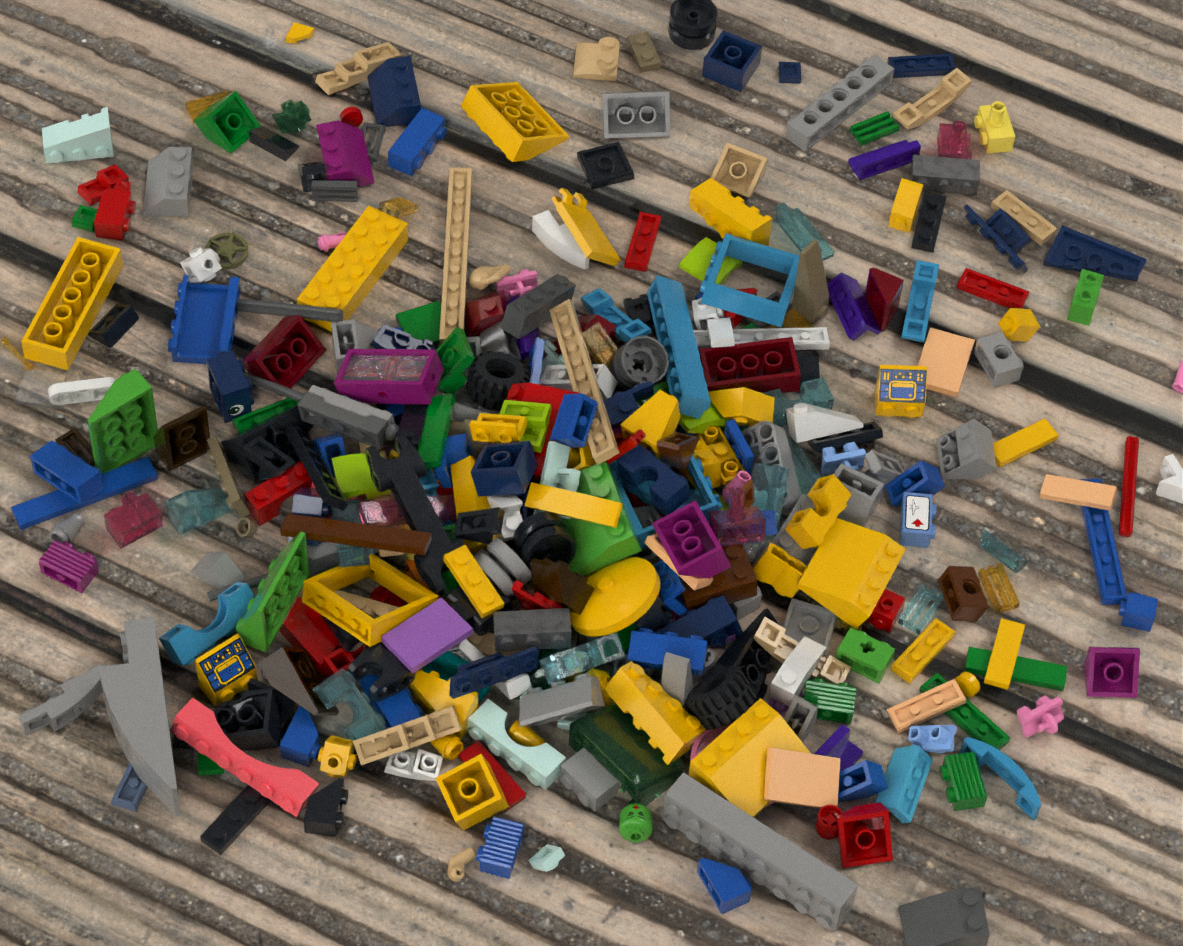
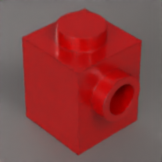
(887, 611)

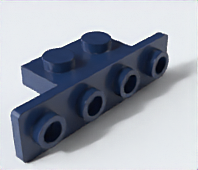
(1004, 232)
(624, 404)
(491, 670)

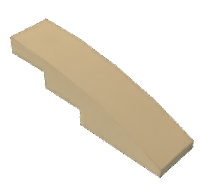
(357, 69)
(407, 735)

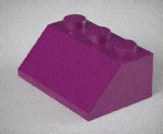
(344, 153)
(691, 542)

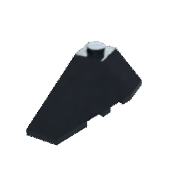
(271, 430)
(749, 657)
(249, 721)

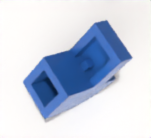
(456, 449)

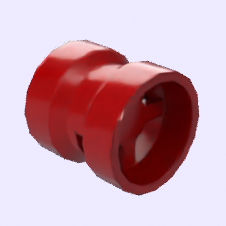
(828, 815)

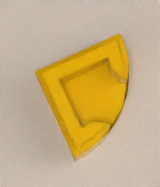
(299, 32)

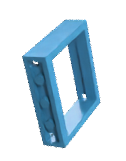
(745, 303)
(702, 483)

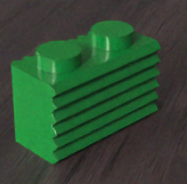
(833, 701)
(963, 781)

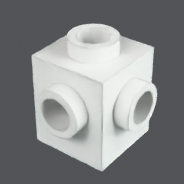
(201, 265)
(702, 312)

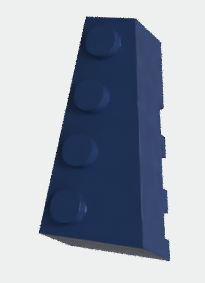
(712, 622)

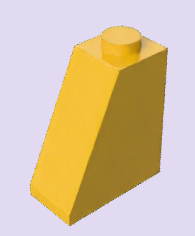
(656, 418)

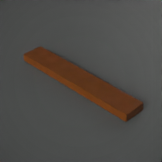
(357, 534)

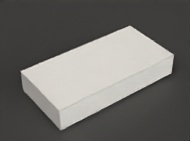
(720, 332)

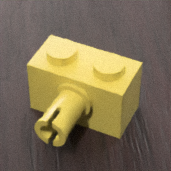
(995, 128)

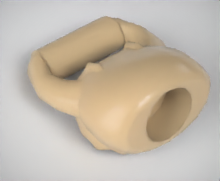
(484, 275)

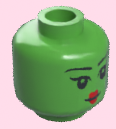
(635, 822)

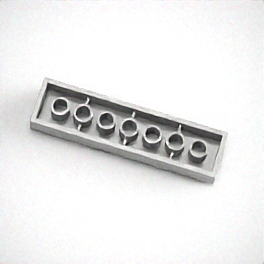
(759, 852)

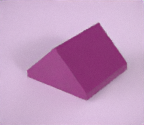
(1112, 672)

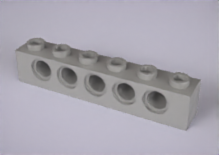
(839, 103)

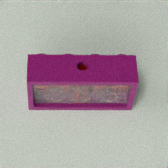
(389, 375)

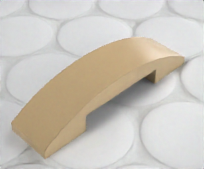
(934, 102)
(775, 642)

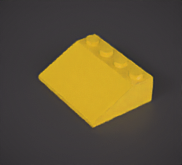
(512, 120)
(851, 571)
(737, 758)

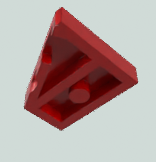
(532, 601)

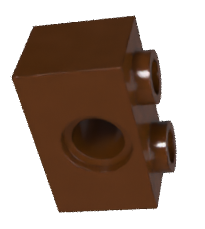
(963, 593)

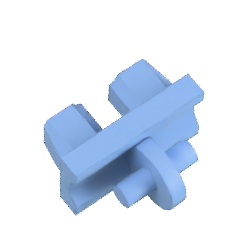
(851, 457)
(933, 737)

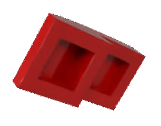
(106, 178)

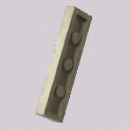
(229, 484)

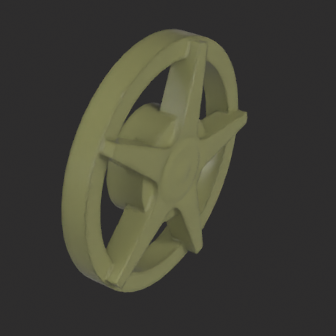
(228, 250)

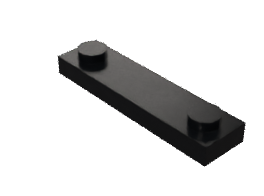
(412, 423)

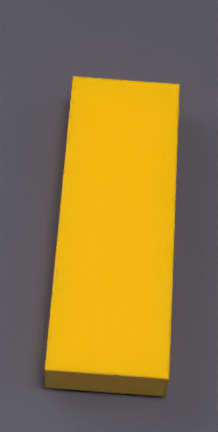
(1024, 442)
(923, 650)
(1004, 654)

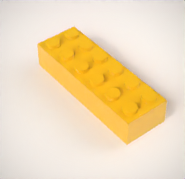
(356, 264)
(72, 303)

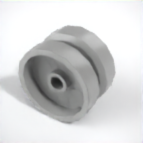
(502, 567)

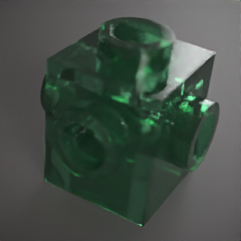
(292, 116)

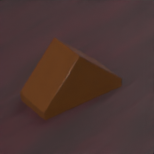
(677, 449)

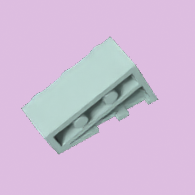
(79, 139)

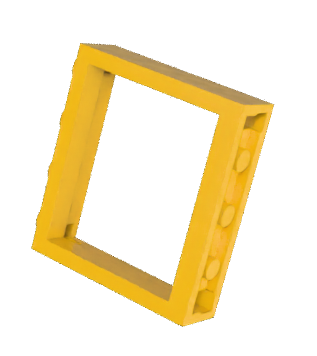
(320, 596)

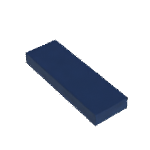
(922, 65)

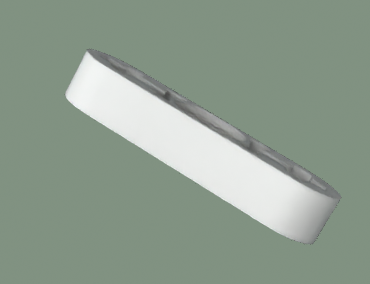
(70, 393)

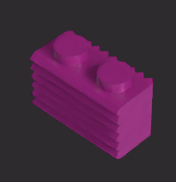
(69, 566)

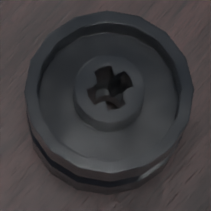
(692, 23)
(544, 537)

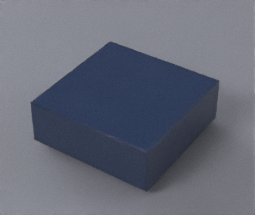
(789, 72)

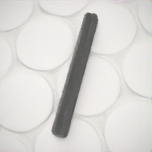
(286, 310)

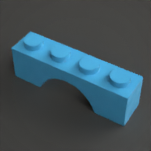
(185, 644)

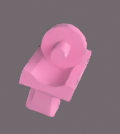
(518, 284)
(1043, 717)

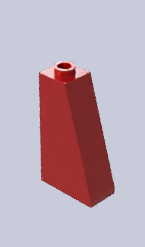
(309, 631)

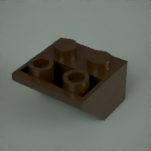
(560, 584)

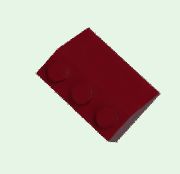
(285, 352)

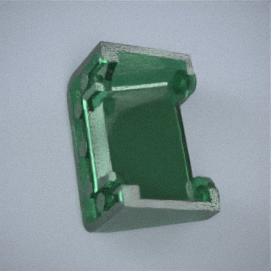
(625, 753)

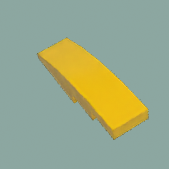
(573, 505)

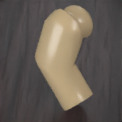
(457, 864)

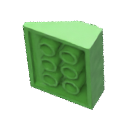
(123, 422)
(597, 543)
(275, 596)

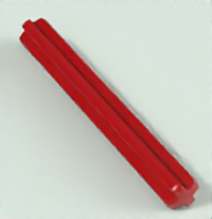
(1129, 486)

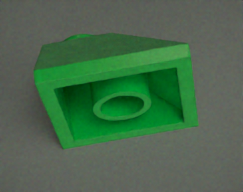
(227, 122)

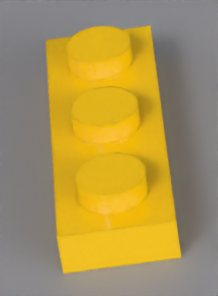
(473, 581)

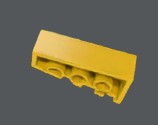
(728, 213)

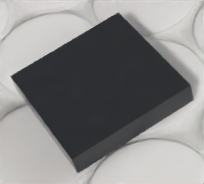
(605, 165)

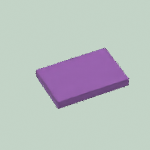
(427, 635)

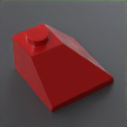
(864, 835)

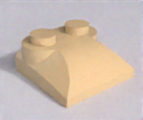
(597, 59)
(739, 170)

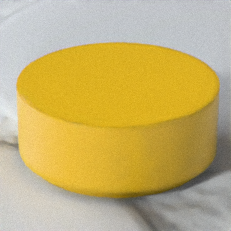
(968, 684)

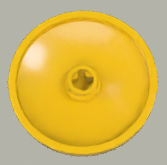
(620, 597)

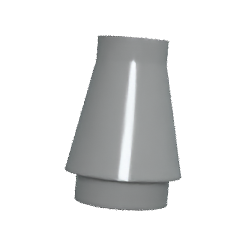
(67, 529)

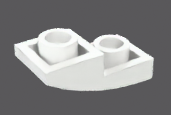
(412, 765)

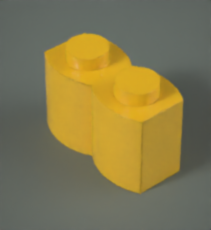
(779, 570)

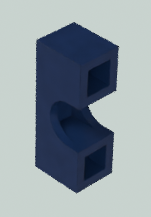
(642, 465)

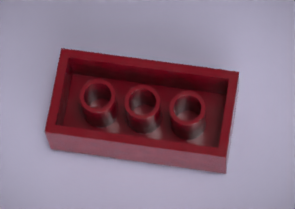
(752, 365)

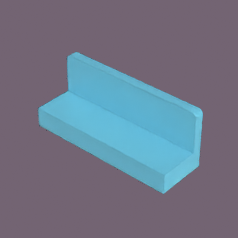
(905, 781)

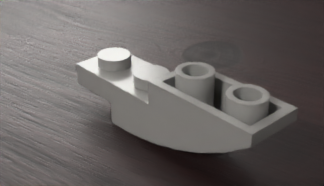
(60, 710)

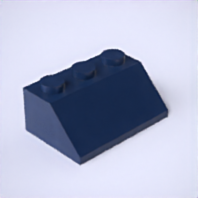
(394, 92)

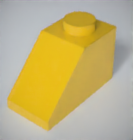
(906, 205)

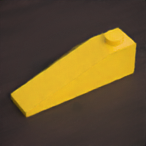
(467, 498)
(433, 696)

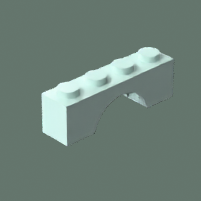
(538, 763)

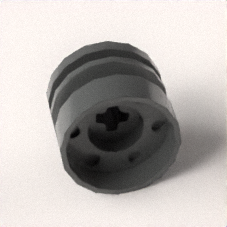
(646, 354)

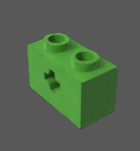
(1085, 297)
(865, 655)

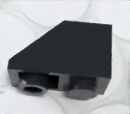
(324, 809)

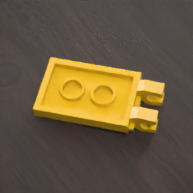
(585, 228)

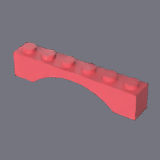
(283, 786)

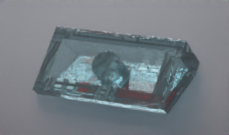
(1002, 552)

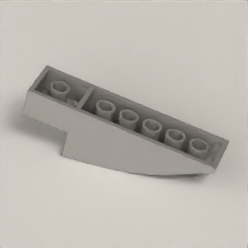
(139, 710)

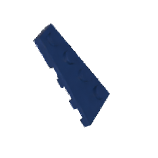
(1079, 251)

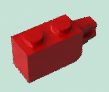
(114, 212)

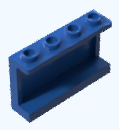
(203, 320)

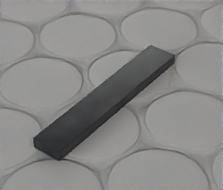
(316, 467)

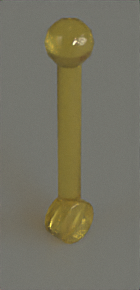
(27, 366)

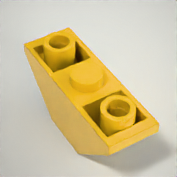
(718, 444)

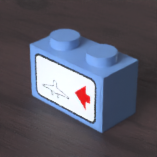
(916, 520)

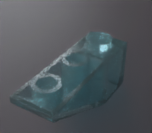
(196, 508)

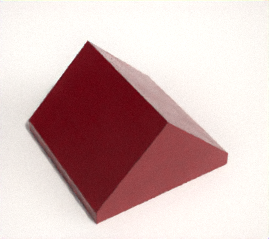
(883, 295)

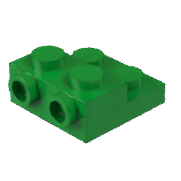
(455, 358)

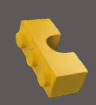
(810, 526)

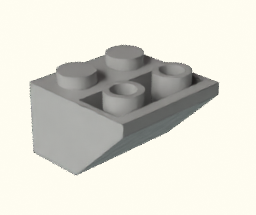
(350, 335)
(966, 452)
(865, 495)

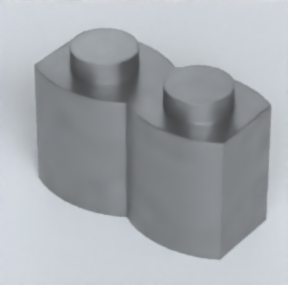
(499, 340)

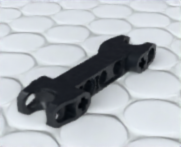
(402, 478)
(392, 672)

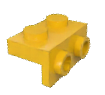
(498, 428)

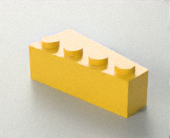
(654, 711)

